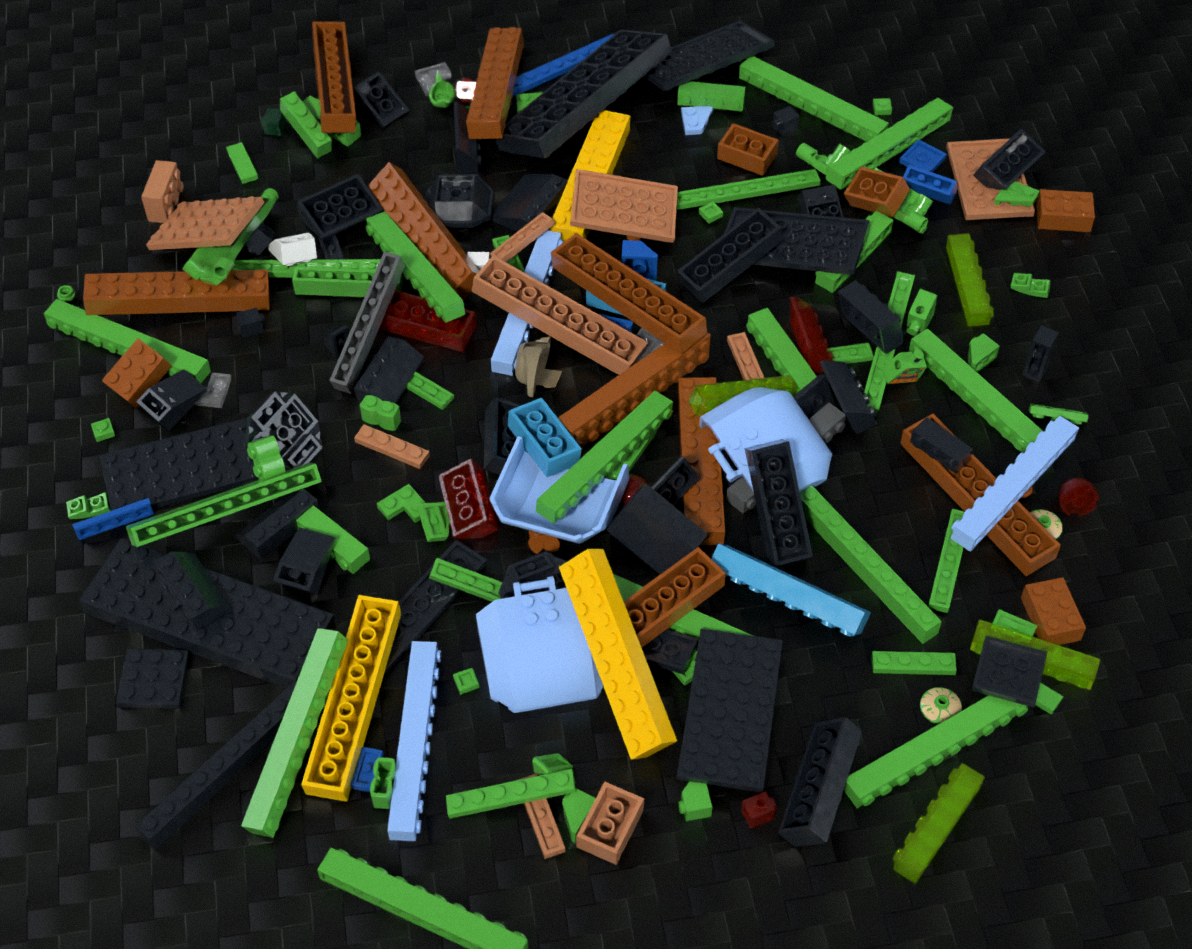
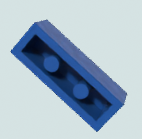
(931, 184)

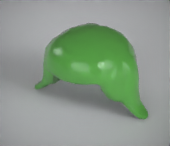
(442, 93)

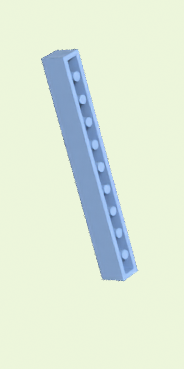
(516, 330)
(1014, 483)
(413, 742)

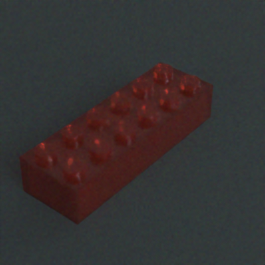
(414, 318)

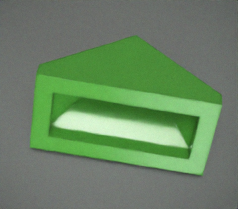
(550, 764)

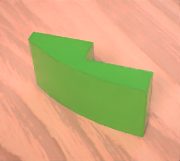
(1025, 284)
(85, 508)

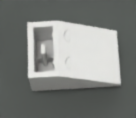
(294, 249)

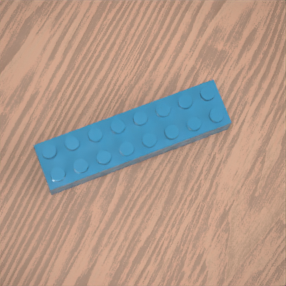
(792, 590)

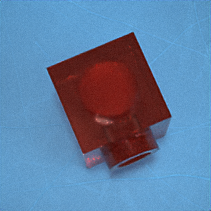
(758, 809)

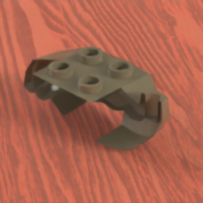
(531, 365)

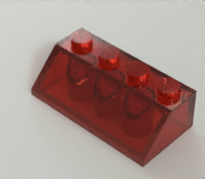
(808, 334)
(468, 501)

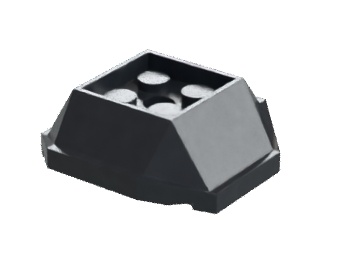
(461, 200)
(297, 426)
(530, 570)

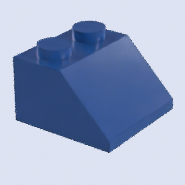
(640, 258)

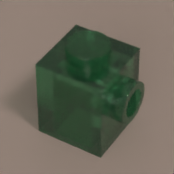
(273, 122)

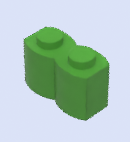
(380, 412)
(266, 457)
(382, 784)

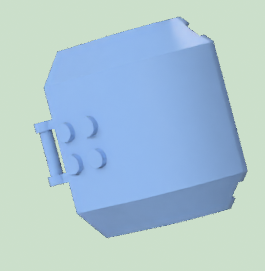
(764, 417)
(524, 483)
(536, 650)

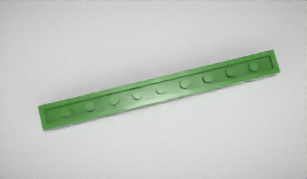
(747, 189)
(276, 269)
(897, 304)

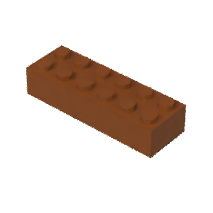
(673, 594)

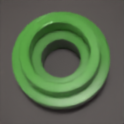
(66, 293)

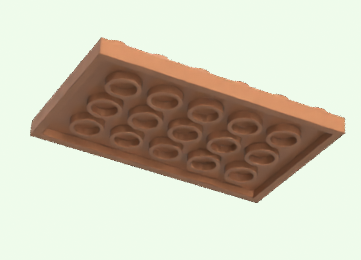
(975, 198)
(624, 206)
(205, 223)

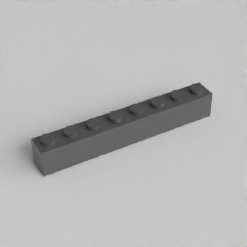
(367, 322)
(826, 422)

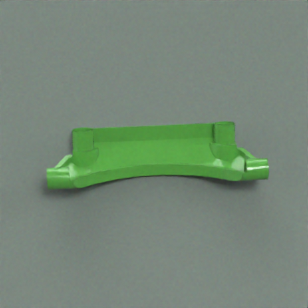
(911, 209)
(216, 262)

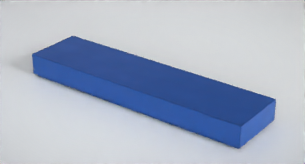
(113, 519)

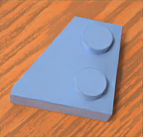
(695, 119)

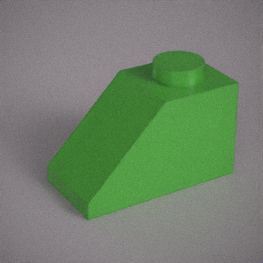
(981, 352)
(695, 802)
(576, 808)

